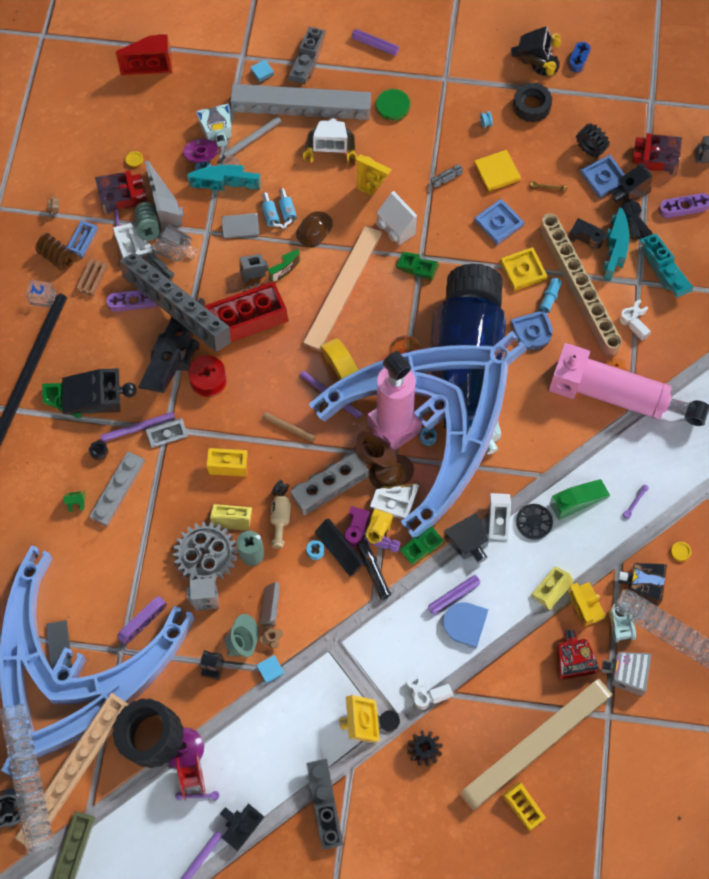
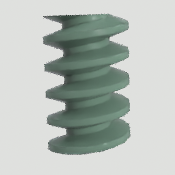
(146, 221)
(250, 548)

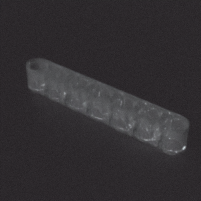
(664, 626)
(26, 778)

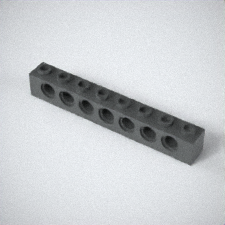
(175, 302)

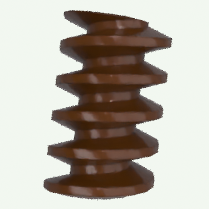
(55, 252)

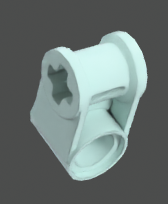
(621, 627)

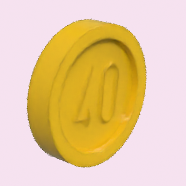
(134, 159)
(681, 551)

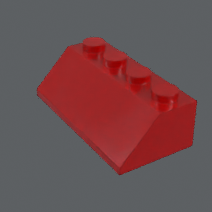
(251, 311)

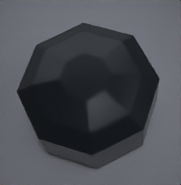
(98, 450)

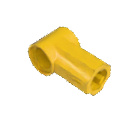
(379, 524)

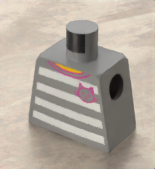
(629, 671)

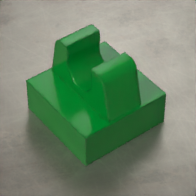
(75, 498)

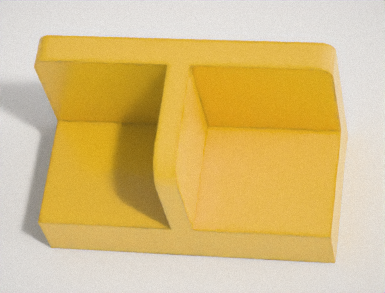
(227, 462)
(586, 603)

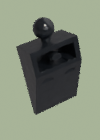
(89, 392)

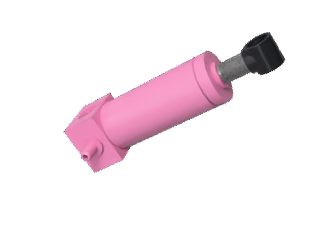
(619, 387)
(395, 417)

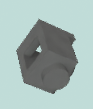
(702, 150)
(252, 267)

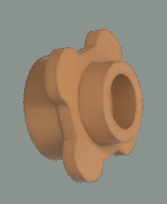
(53, 205)
(274, 642)

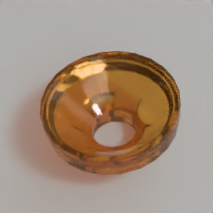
(404, 344)

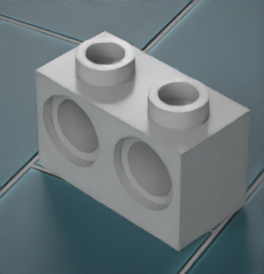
(203, 594)

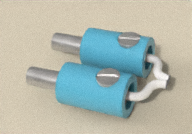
(270, 211)

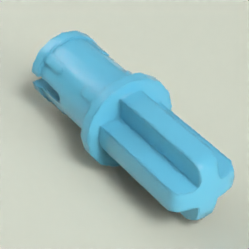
(550, 295)

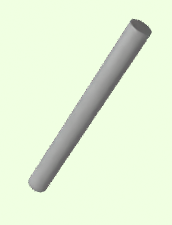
(252, 137)

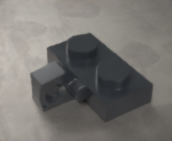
(240, 825)

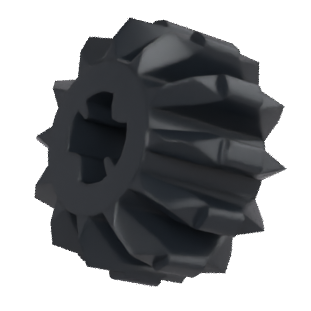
(429, 754)

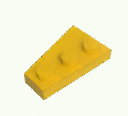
(370, 174)

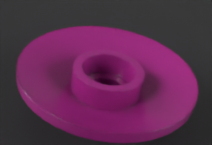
(200, 150)
(194, 745)

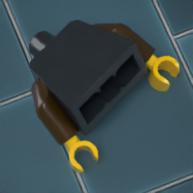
(536, 48)

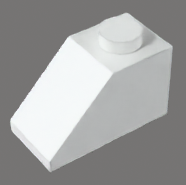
(499, 516)

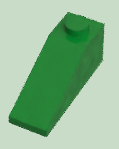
(578, 498)

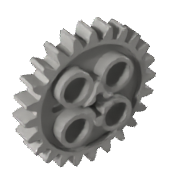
(188, 546)

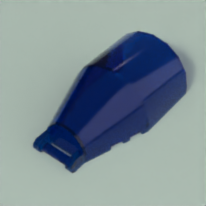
(467, 323)

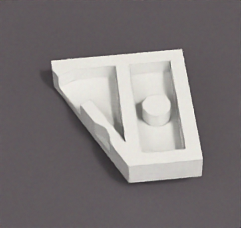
(129, 241)
(395, 500)

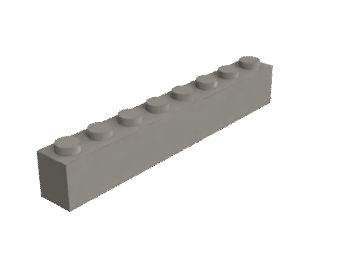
(301, 101)

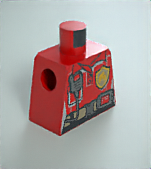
(575, 657)

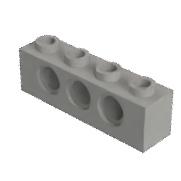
(308, 503)

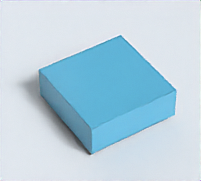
(262, 71)
(270, 669)

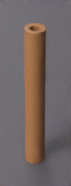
(289, 427)

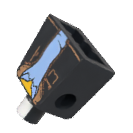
(646, 581)

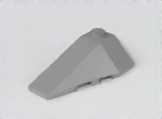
(164, 200)

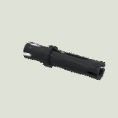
(383, 590)

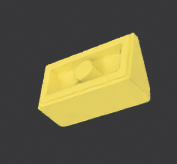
(231, 517)
(552, 587)

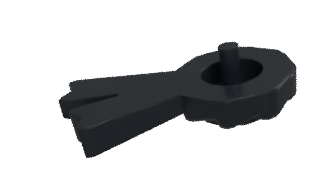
(632, 211)

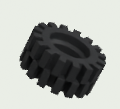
(592, 140)

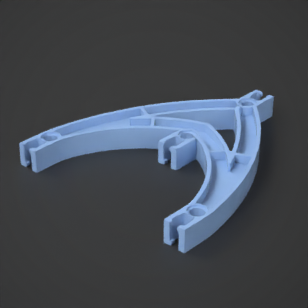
(463, 446)
(22, 648)

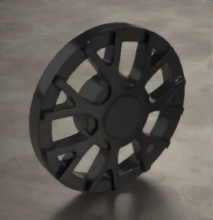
(534, 521)

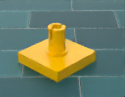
(361, 719)

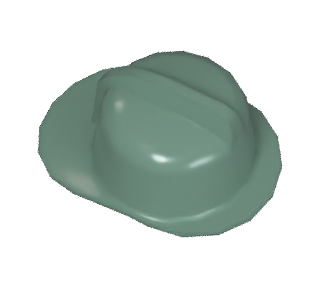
(242, 637)

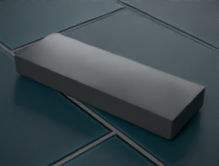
(58, 639)

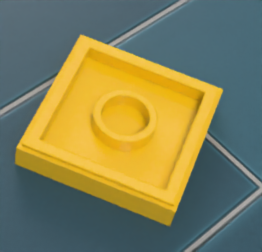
(497, 170)
(523, 269)

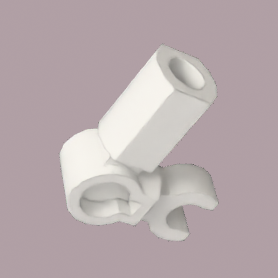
(628, 318)
(435, 695)

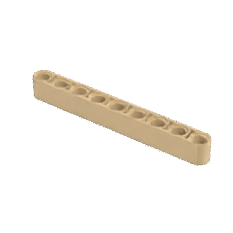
(583, 291)
(535, 744)

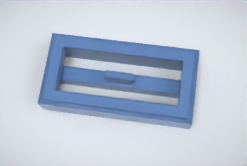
(82, 252)

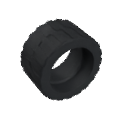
(475, 281)
(131, 718)

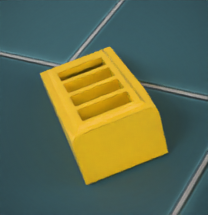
(518, 787)

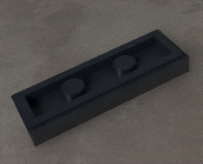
(339, 547)

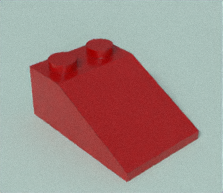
(146, 56)

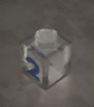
(40, 293)

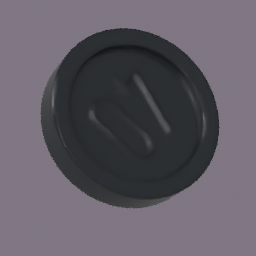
(389, 720)

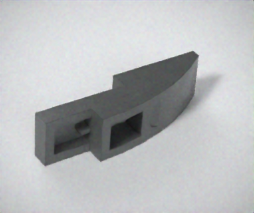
(308, 55)
(324, 804)

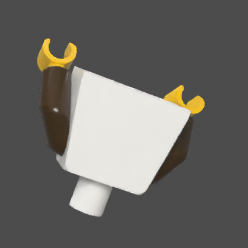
(330, 137)

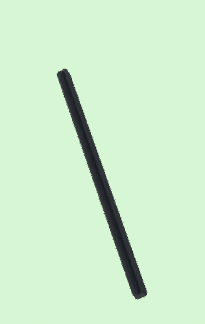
(31, 365)

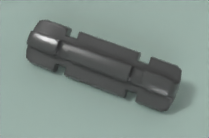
(446, 175)
(159, 265)

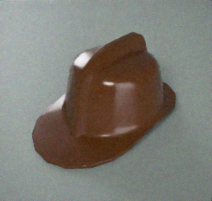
(314, 228)
(373, 450)
(390, 476)

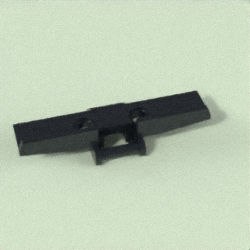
(167, 357)

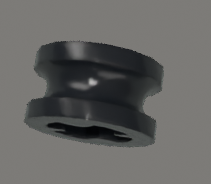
(280, 488)

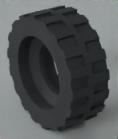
(532, 90)

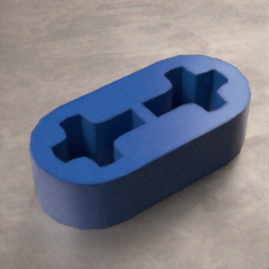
(577, 56)

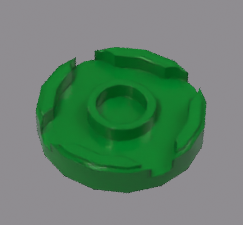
(393, 104)

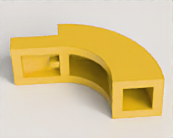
(339, 358)

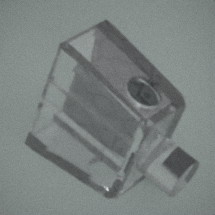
(174, 244)

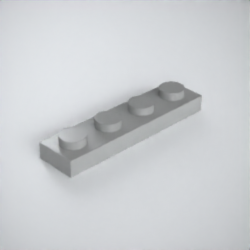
(117, 489)

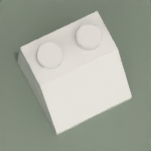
(397, 219)

